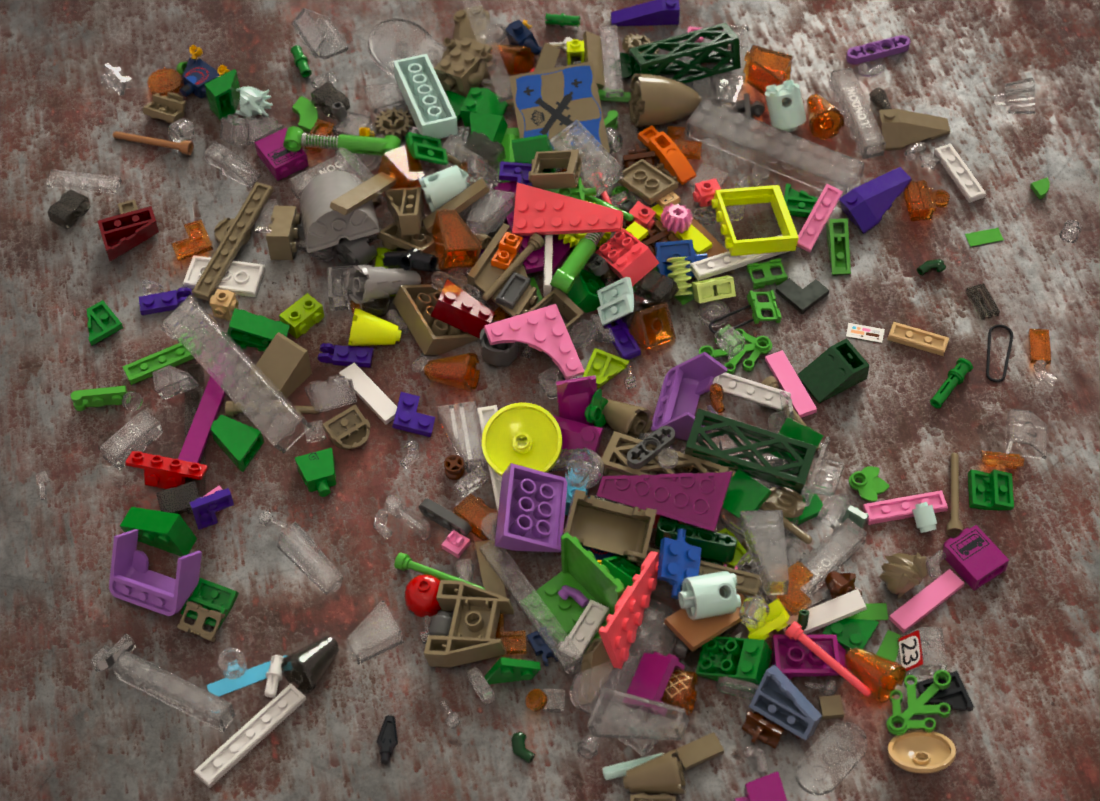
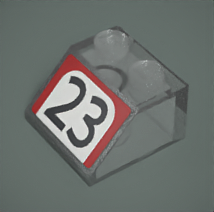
(922, 651)

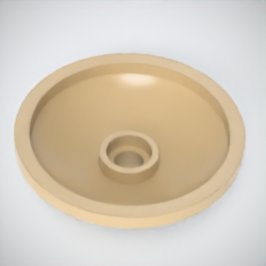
(921, 751)

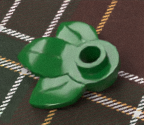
(593, 412)

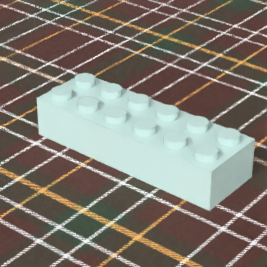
(425, 97)

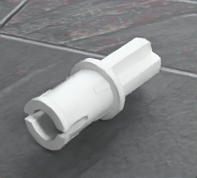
(273, 676)

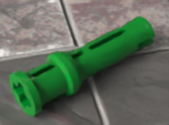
(955, 377)

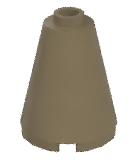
(627, 418)
(657, 776)

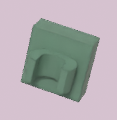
(856, 516)

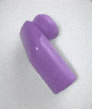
(576, 594)

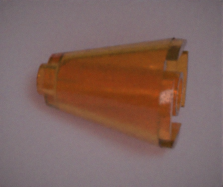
(517, 58)
(823, 117)
(455, 371)
(875, 672)

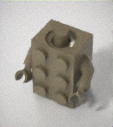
(463, 65)

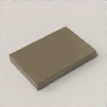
(647, 181)

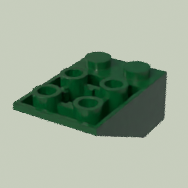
(834, 371)

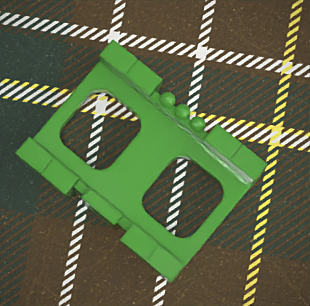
(768, 279)
(758, 306)

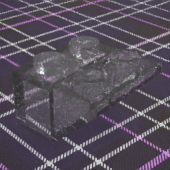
(331, 393)

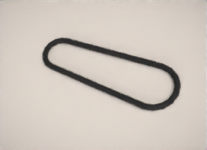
(1008, 352)

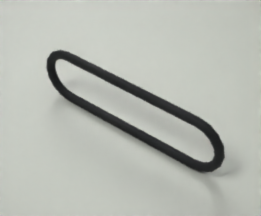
(729, 314)

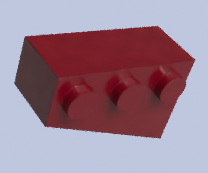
(127, 231)
(461, 310)

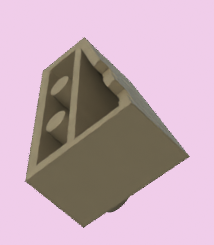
(406, 209)
(283, 232)

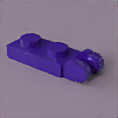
(163, 301)
(624, 341)
(346, 355)

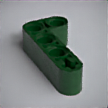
(712, 544)

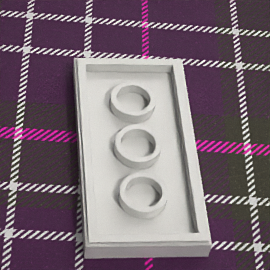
(240, 277)

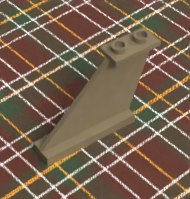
(484, 275)

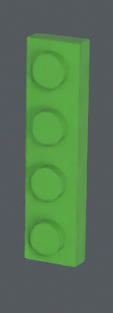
(144, 367)

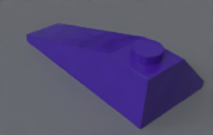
(649, 13)
(872, 199)

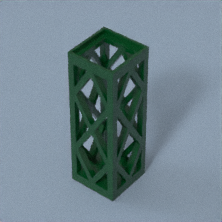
(691, 66)
(762, 438)

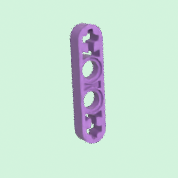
(859, 55)

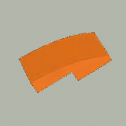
(507, 251)

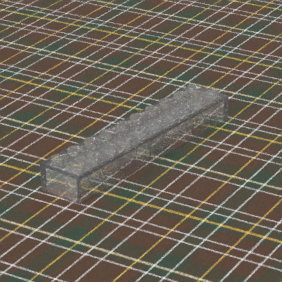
(772, 146)
(237, 374)

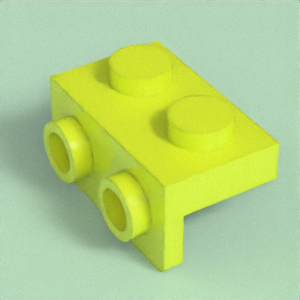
(776, 620)

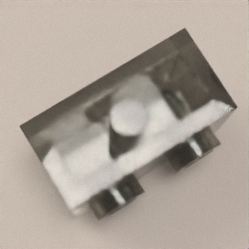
(490, 150)

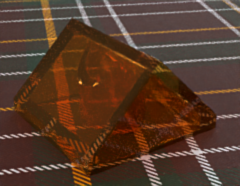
(653, 326)

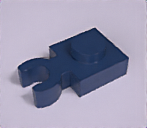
(540, 647)

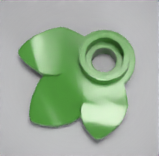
(870, 483)

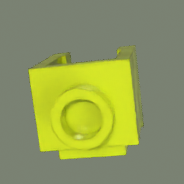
(575, 48)

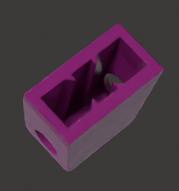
(764, 789)

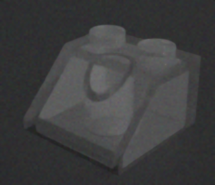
(1026, 434)

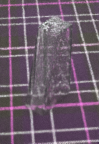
(464, 432)
(309, 558)

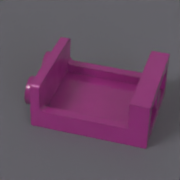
(653, 675)

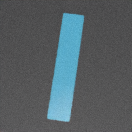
(249, 677)

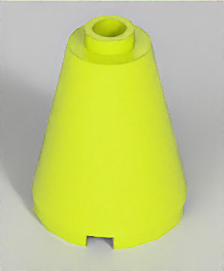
(372, 330)

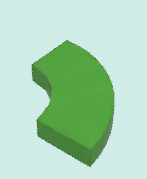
(306, 112)

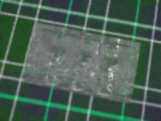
(598, 165)

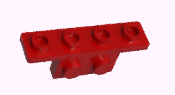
(165, 471)

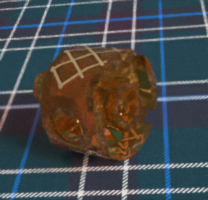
(681, 690)

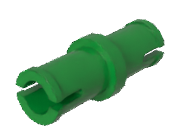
(562, 19)
(301, 61)

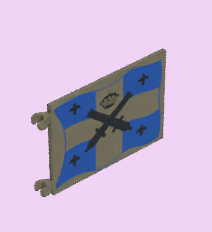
(557, 97)

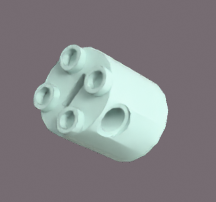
(785, 106)
(443, 186)
(709, 595)

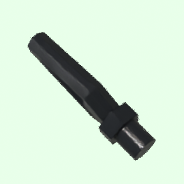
(387, 738)

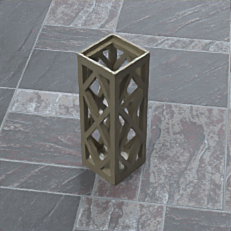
(616, 448)

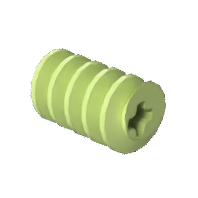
(679, 274)

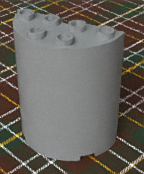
(326, 226)

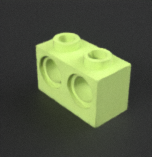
(713, 289)

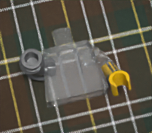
(352, 123)

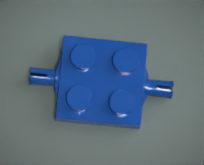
(676, 249)
(678, 561)

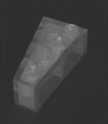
(767, 544)

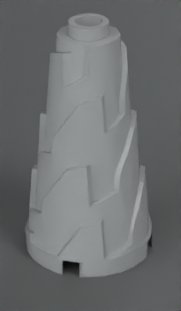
(378, 282)

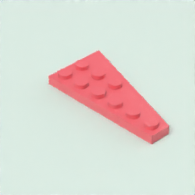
(555, 213)
(629, 612)

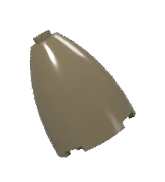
(660, 100)

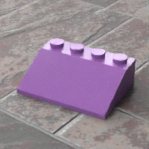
(531, 510)

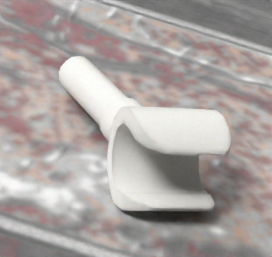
(561, 44)

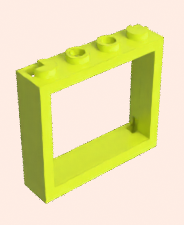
(755, 195)

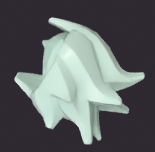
(253, 101)

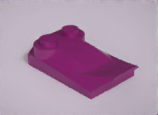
(575, 397)
(579, 434)
(798, 661)

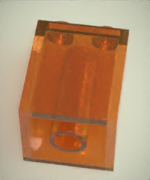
(766, 68)
(403, 167)
(454, 241)

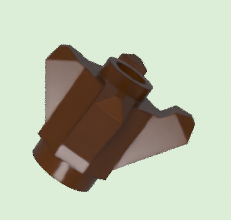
(840, 583)

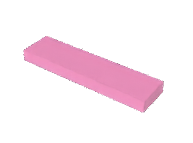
(818, 217)
(790, 383)
(902, 507)
(926, 601)

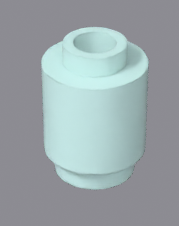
(925, 517)

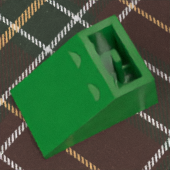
(734, 658)

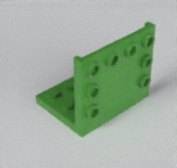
(582, 573)

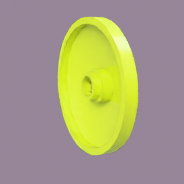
(522, 436)

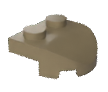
(166, 107)
(348, 429)

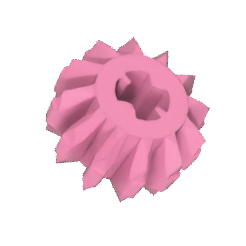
(676, 218)

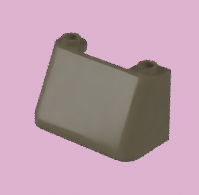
(610, 526)

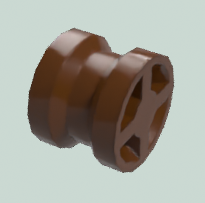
(452, 462)

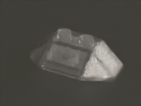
(653, 633)

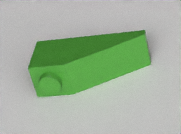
(838, 246)

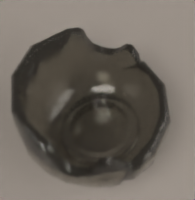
(378, 307)

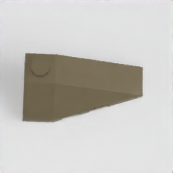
(908, 127)

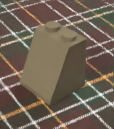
(285, 364)

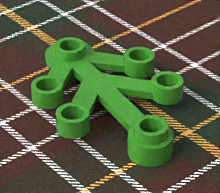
(758, 345)
(918, 706)

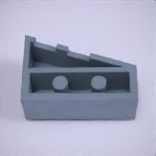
(785, 704)

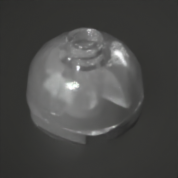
(584, 468)

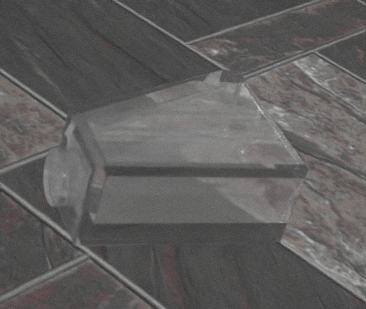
(490, 211)
(374, 635)

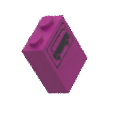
(279, 159)
(975, 557)

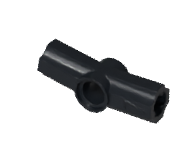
(410, 259)

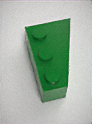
(254, 330)
(160, 530)

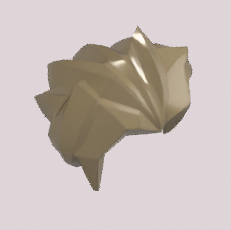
(903, 572)

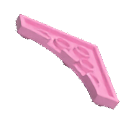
(543, 331)

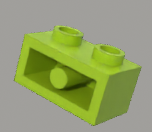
(302, 315)

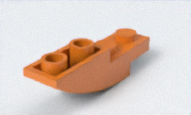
(668, 153)

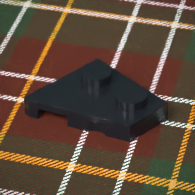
(954, 695)

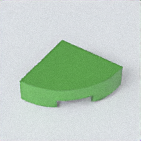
(1040, 187)

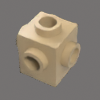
(223, 304)

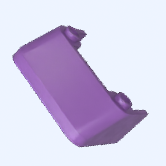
(682, 392)
(136, 584)

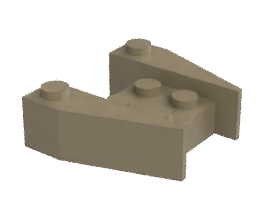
(471, 628)

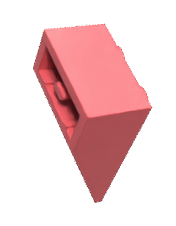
(627, 256)

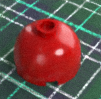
(422, 594)

